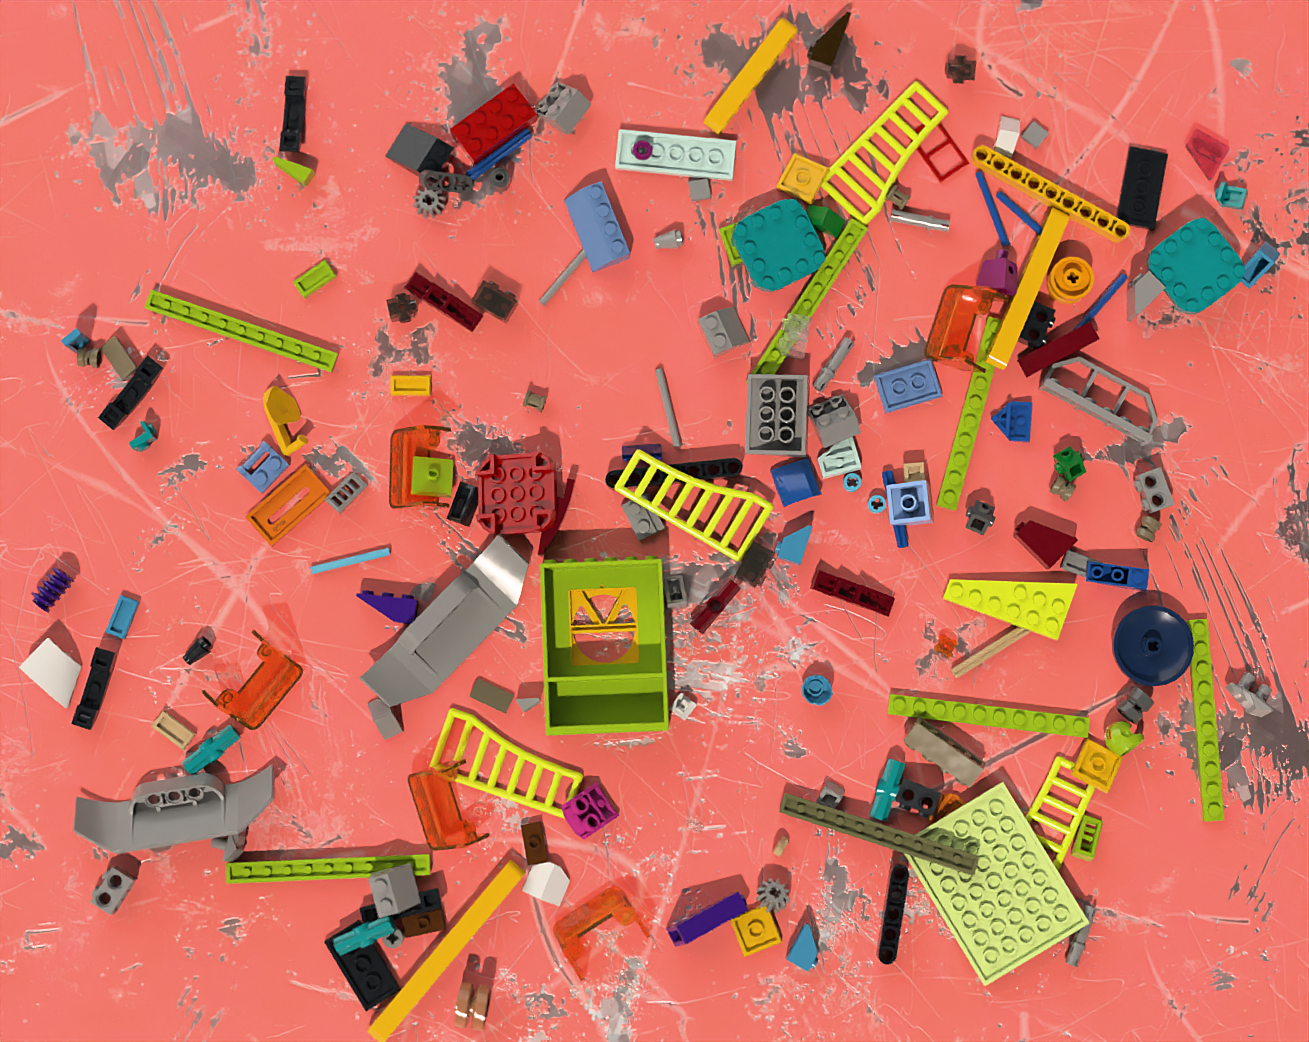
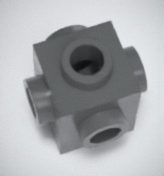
(980, 517)

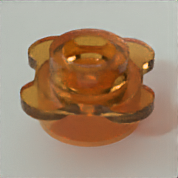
(951, 643)

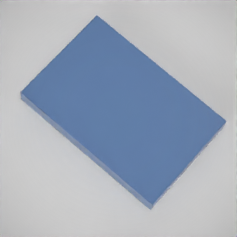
(907, 386)

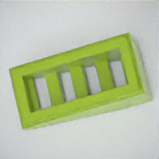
(298, 172)
(1076, 851)

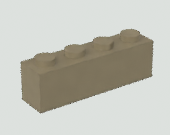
(944, 752)

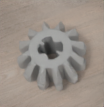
(423, 207)
(769, 900)

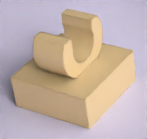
(913, 472)

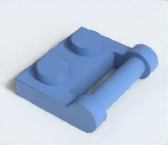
(269, 470)

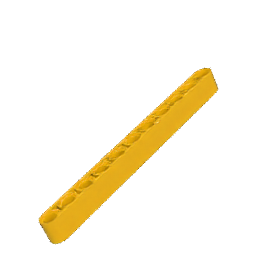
(446, 952)

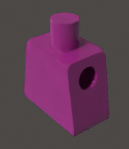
(999, 274)

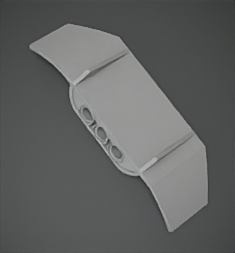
(450, 626)
(174, 812)

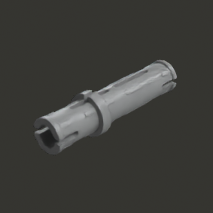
(920, 220)
(833, 364)
(1080, 938)

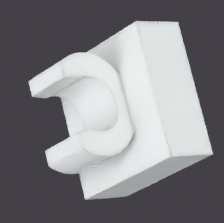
(682, 706)

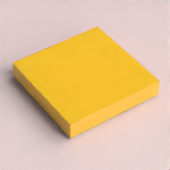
(802, 178)
(1096, 766)
(755, 930)

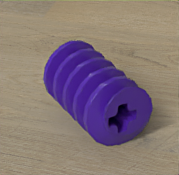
(51, 589)

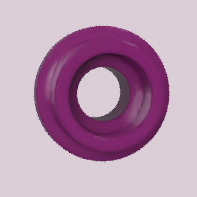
(642, 144)

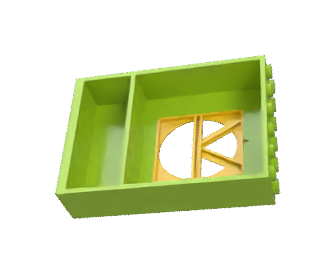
(608, 695)

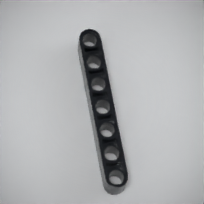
(702, 466)

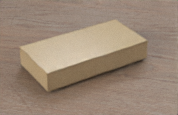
(173, 730)

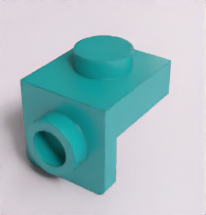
(1231, 196)
(143, 441)

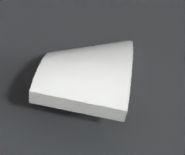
(53, 671)

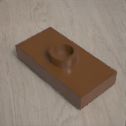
(534, 843)
(423, 923)

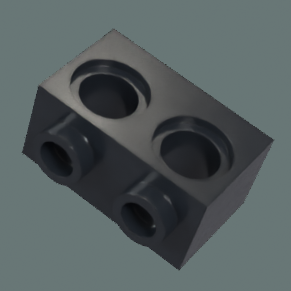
(1037, 326)
(921, 793)

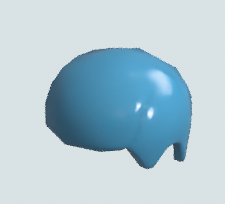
(817, 690)

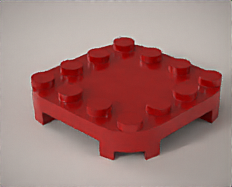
(517, 493)

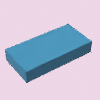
(75, 340)
(122, 617)

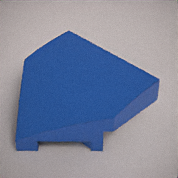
(1015, 421)

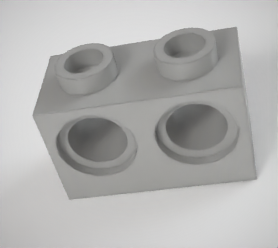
(1158, 489)
(117, 893)

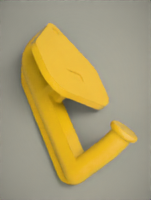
(282, 410)

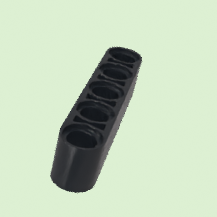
(895, 924)

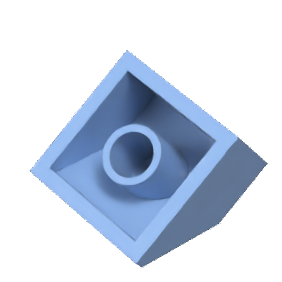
(910, 503)

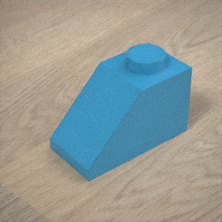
(1259, 264)
(793, 546)
(803, 951)

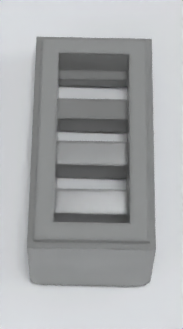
(335, 493)

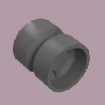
(1136, 698)

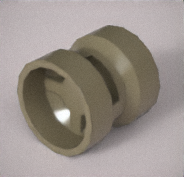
(89, 357)
(1062, 488)
(1148, 529)

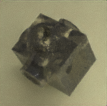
(960, 69)
(403, 315)

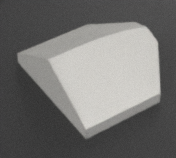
(547, 883)

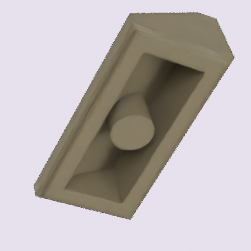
(119, 358)
(491, 696)

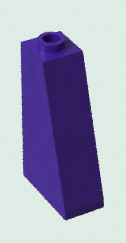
(707, 919)

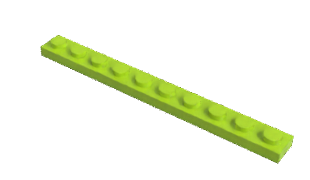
(816, 290)
(241, 331)
(968, 422)
(988, 715)
(1205, 723)
(321, 868)

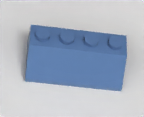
(597, 227)

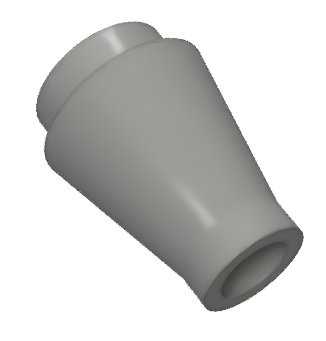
(669, 240)

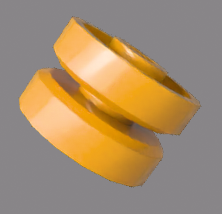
(1064, 290)

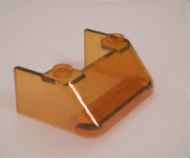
(955, 323)
(403, 446)
(263, 689)
(439, 809)
(589, 916)

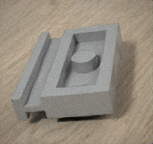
(641, 519)

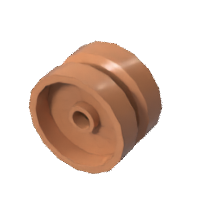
(468, 1006)

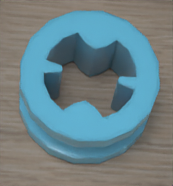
(851, 488)
(872, 499)

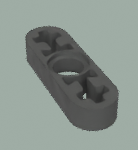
(439, 176)

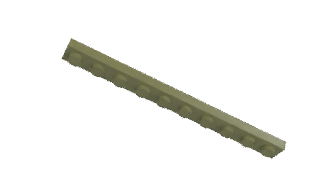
(879, 834)

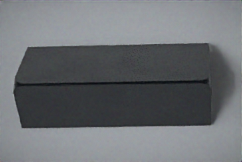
(464, 505)

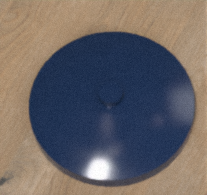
(1152, 646)

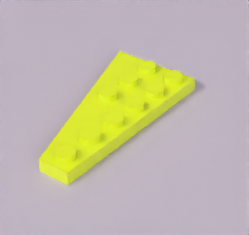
(1023, 604)

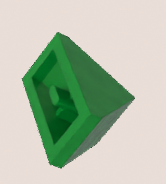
(825, 220)

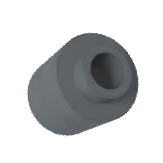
(502, 185)

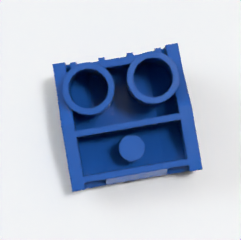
(795, 482)

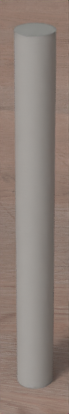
(562, 278)
(668, 407)

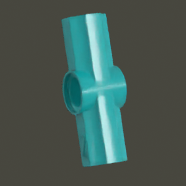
(211, 750)
(887, 789)
(364, 934)

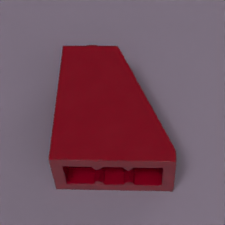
(1043, 542)

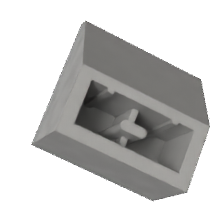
(562, 107)
(833, 420)

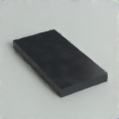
(1141, 187)
(365, 971)

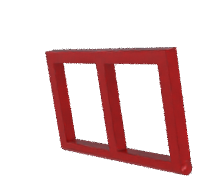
(949, 141)

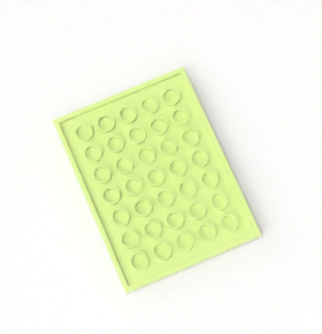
(1014, 899)

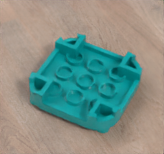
(778, 245)
(1195, 266)

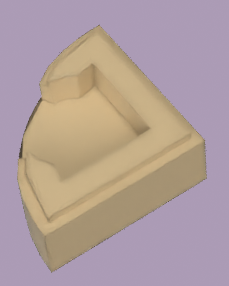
(779, 848)

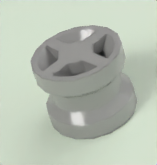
(394, 937)

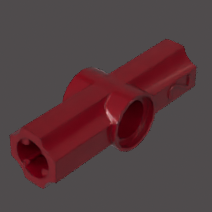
(723, 595)

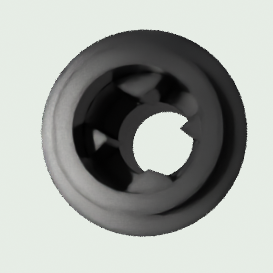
(199, 649)

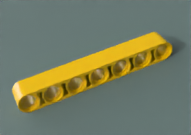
(750, 76)

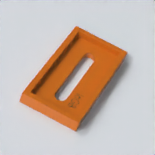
(301, 479)

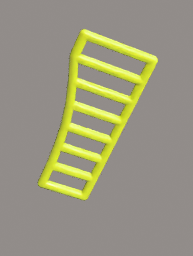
(894, 169)
(709, 489)
(504, 746)
(1076, 812)

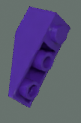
(397, 609)

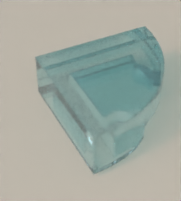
(423, 591)

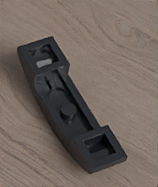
(293, 114)
(132, 394)
(95, 688)
(429, 901)

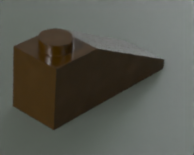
(827, 46)

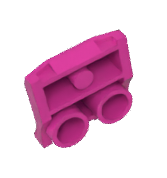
(588, 811)

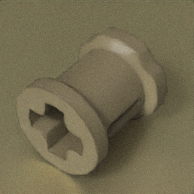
(901, 203)
(534, 401)

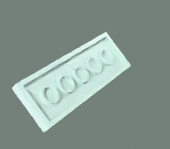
(677, 155)

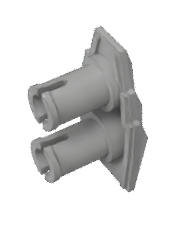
(1251, 702)
(232, 846)

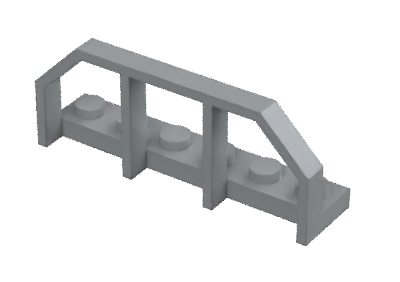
(1089, 405)

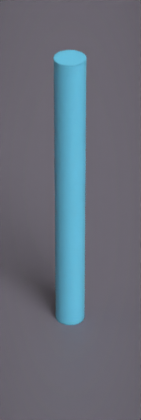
(350, 560)

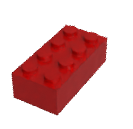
(493, 124)

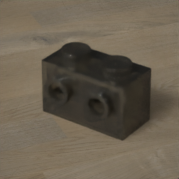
(494, 301)
(754, 565)

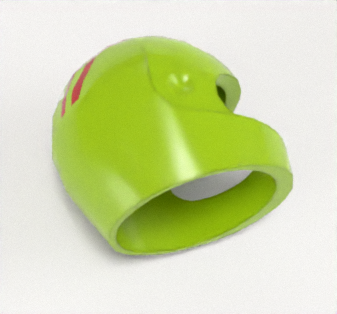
(1121, 739)

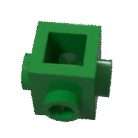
(1069, 463)

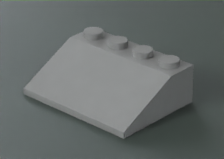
(777, 415)

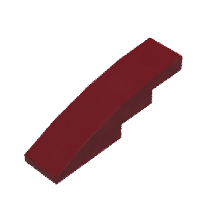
(443, 301)
(1058, 349)
(563, 504)
(852, 593)

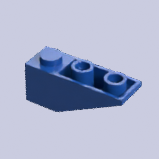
(1118, 576)

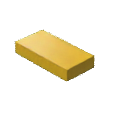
(410, 385)

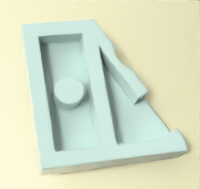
(839, 459)

